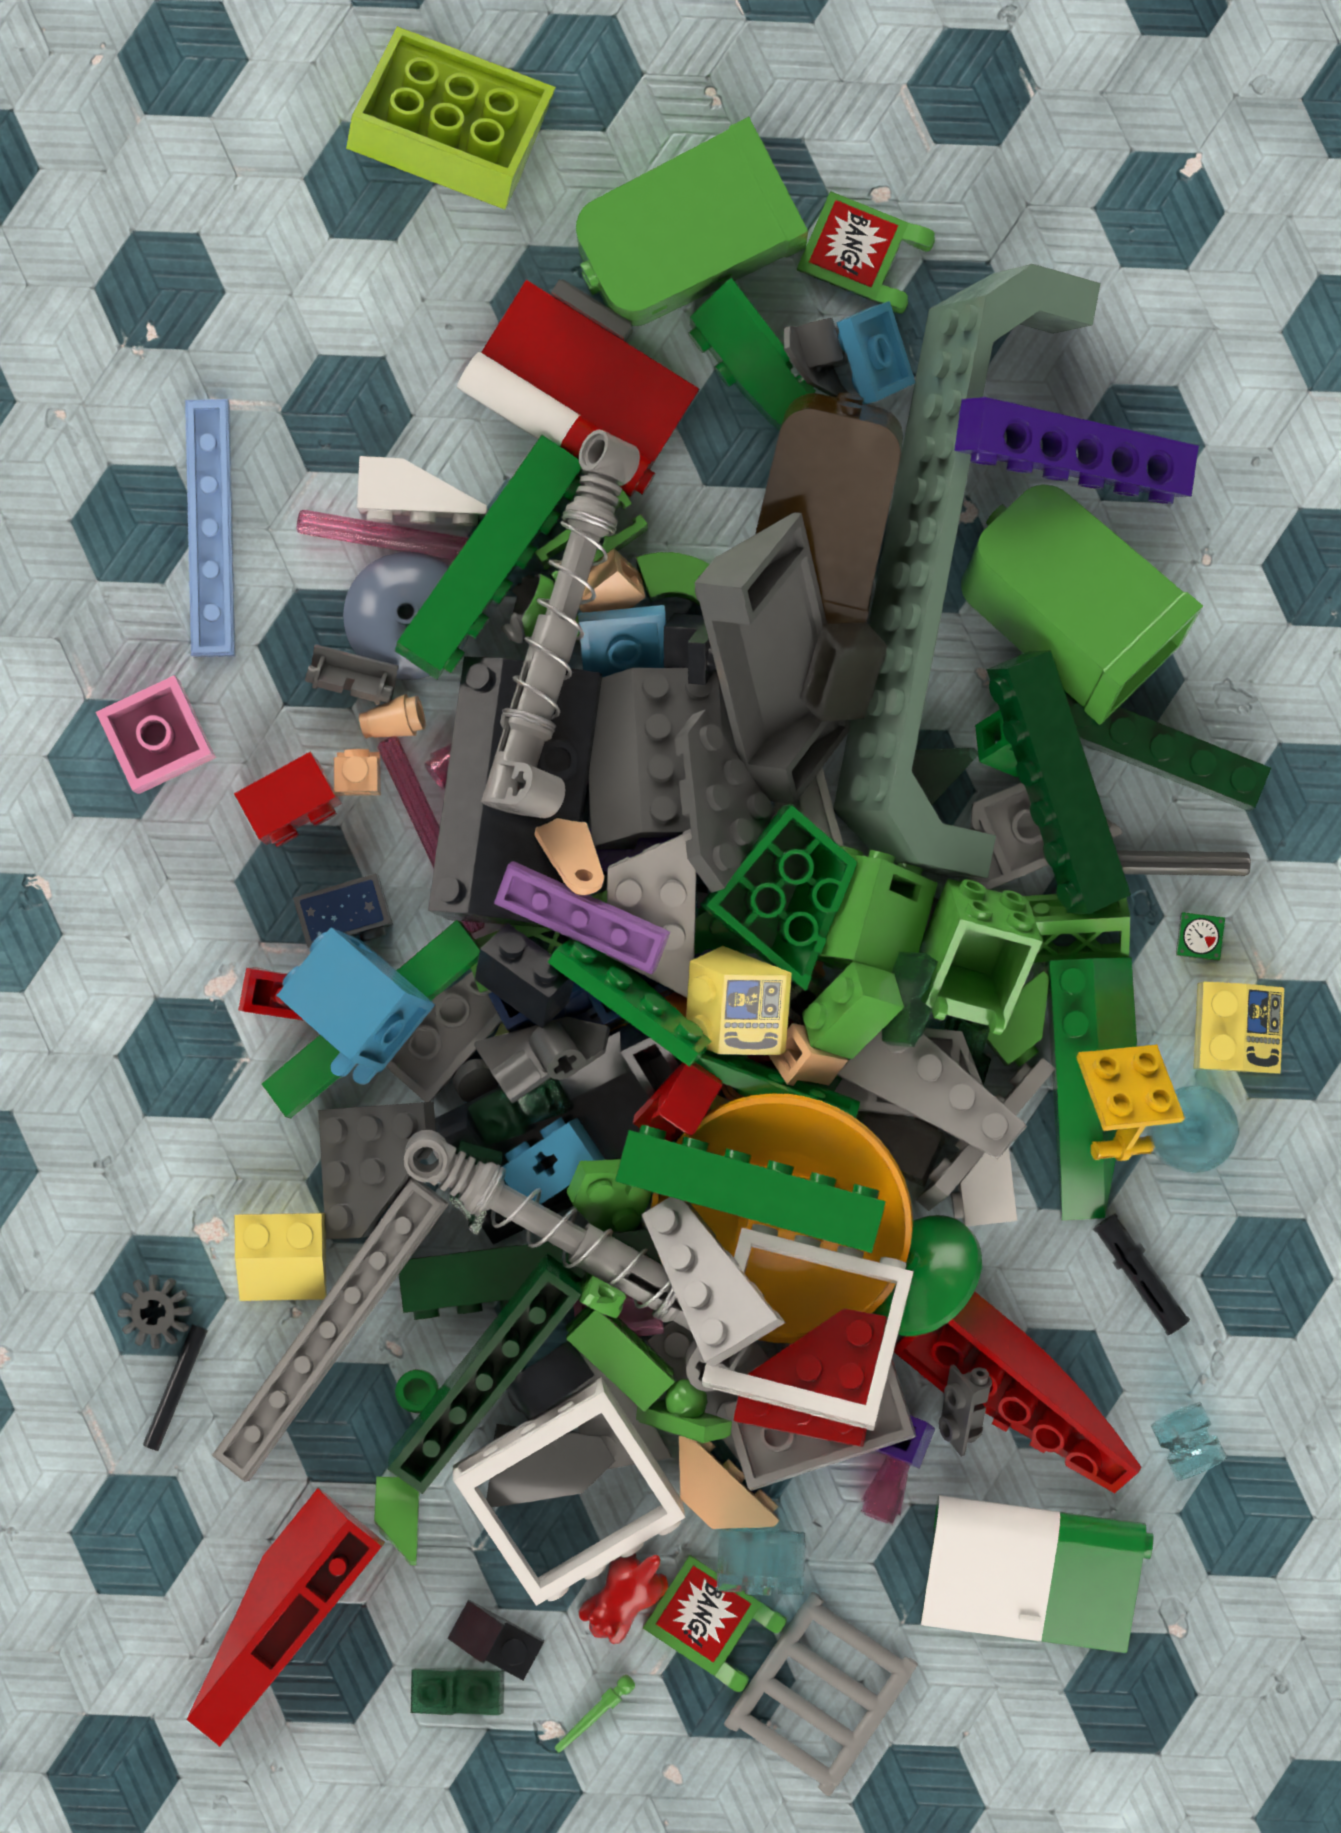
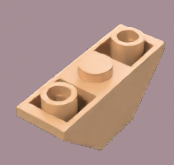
(718, 1492)

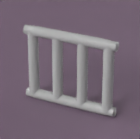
(876, 1705)

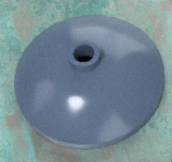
(374, 603)

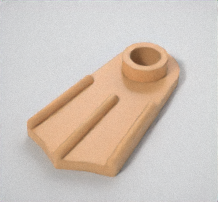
(572, 854)

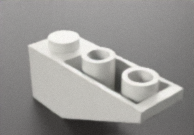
(403, 489)

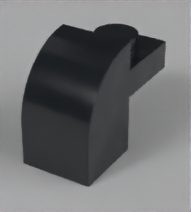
(688, 647)
(548, 1380)

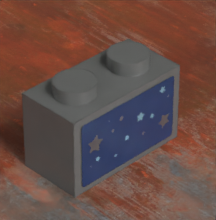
(350, 907)

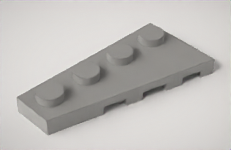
(950, 1173)

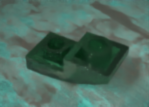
(913, 978)
(501, 1120)
(457, 1691)

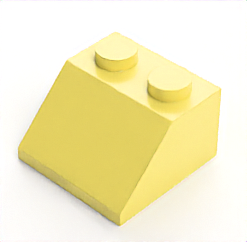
(280, 1256)

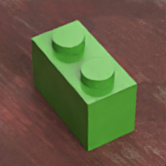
(852, 1010)

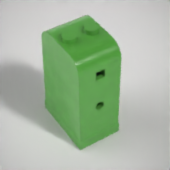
(688, 227)
(1075, 588)

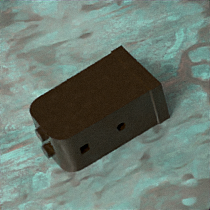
(839, 471)

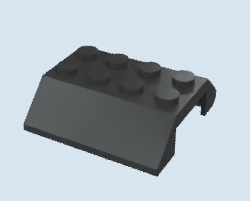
(634, 753)

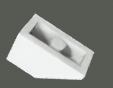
(986, 1192)

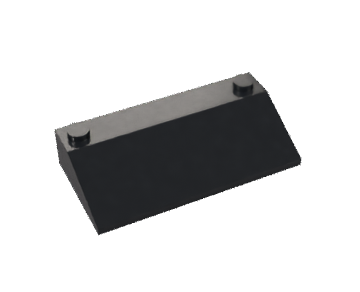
(481, 840)
(599, 1095)

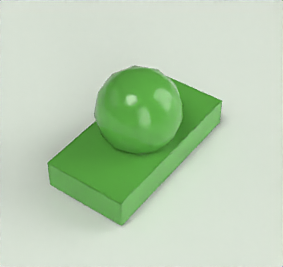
(685, 1414)

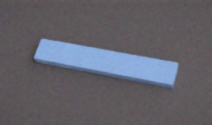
(210, 528)

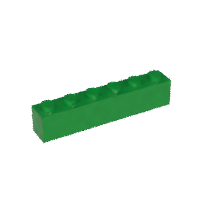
(489, 558)
(749, 1190)

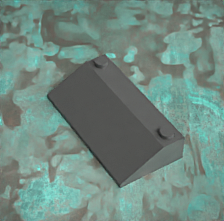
(762, 632)

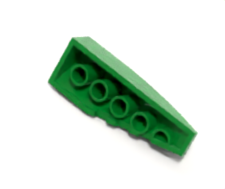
(747, 352)
(1087, 1011)

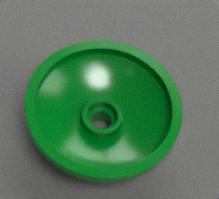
(945, 1274)

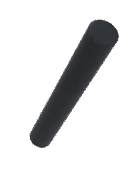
(175, 1387)

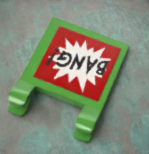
(856, 249)
(708, 1622)

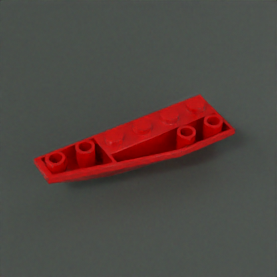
(282, 1607)

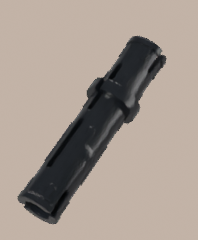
(1141, 1273)

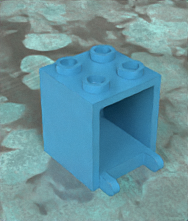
(354, 1003)

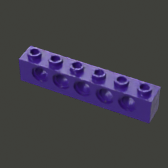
(1169, 461)

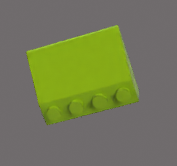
(449, 117)

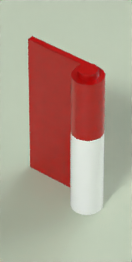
(572, 377)

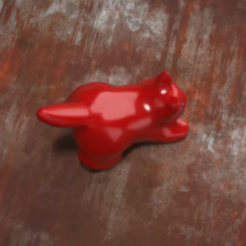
(628, 1589)

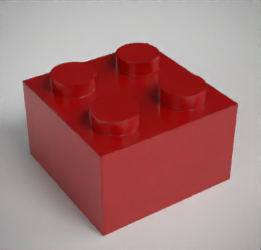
(288, 800)

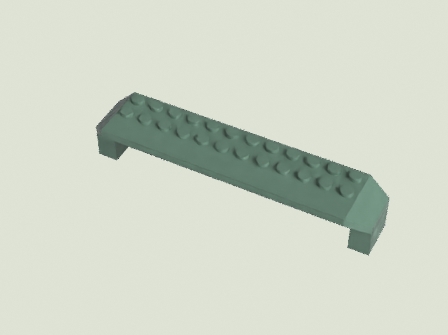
(876, 780)

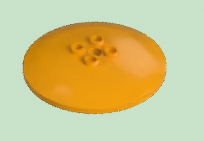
(821, 1141)

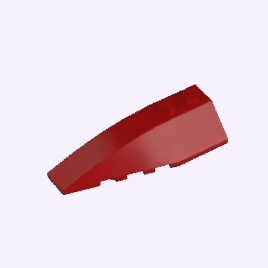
(1026, 1390)

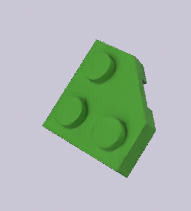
(603, 1200)

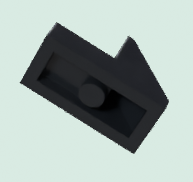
(495, 1640)

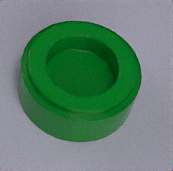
(416, 1390)

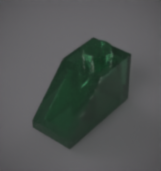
(940, 768)

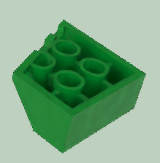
(785, 894)

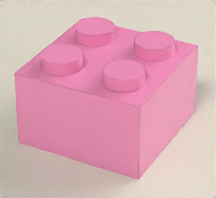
(155, 734)

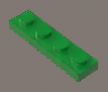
(756, 1079)

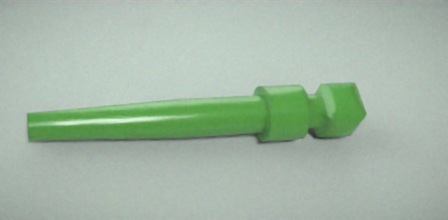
(610, 1699)

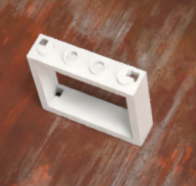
(800, 1399)
(536, 1434)

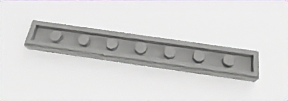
(330, 1329)

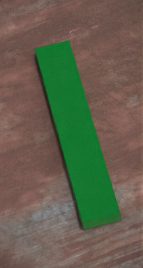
(428, 970)

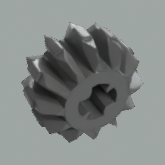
(164, 1323)

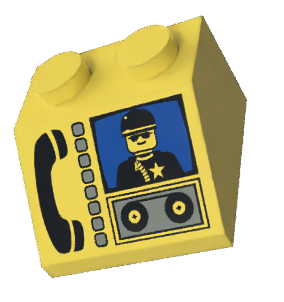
(739, 1002)
(1238, 1027)

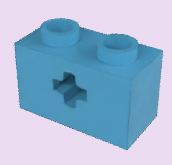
(569, 1145)

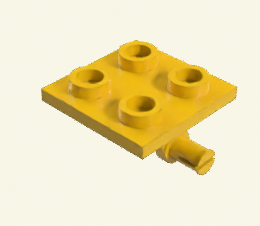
(1129, 1093)

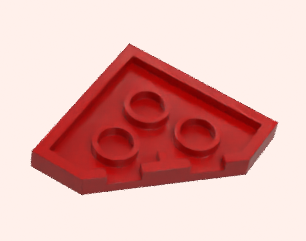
(829, 1360)

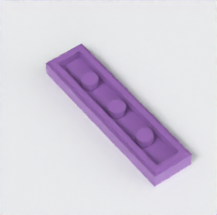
(582, 917)

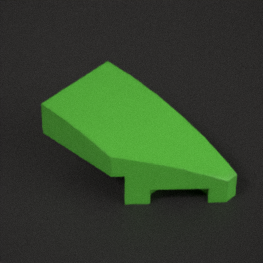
(601, 1296)
(398, 1515)

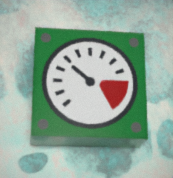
(1200, 936)

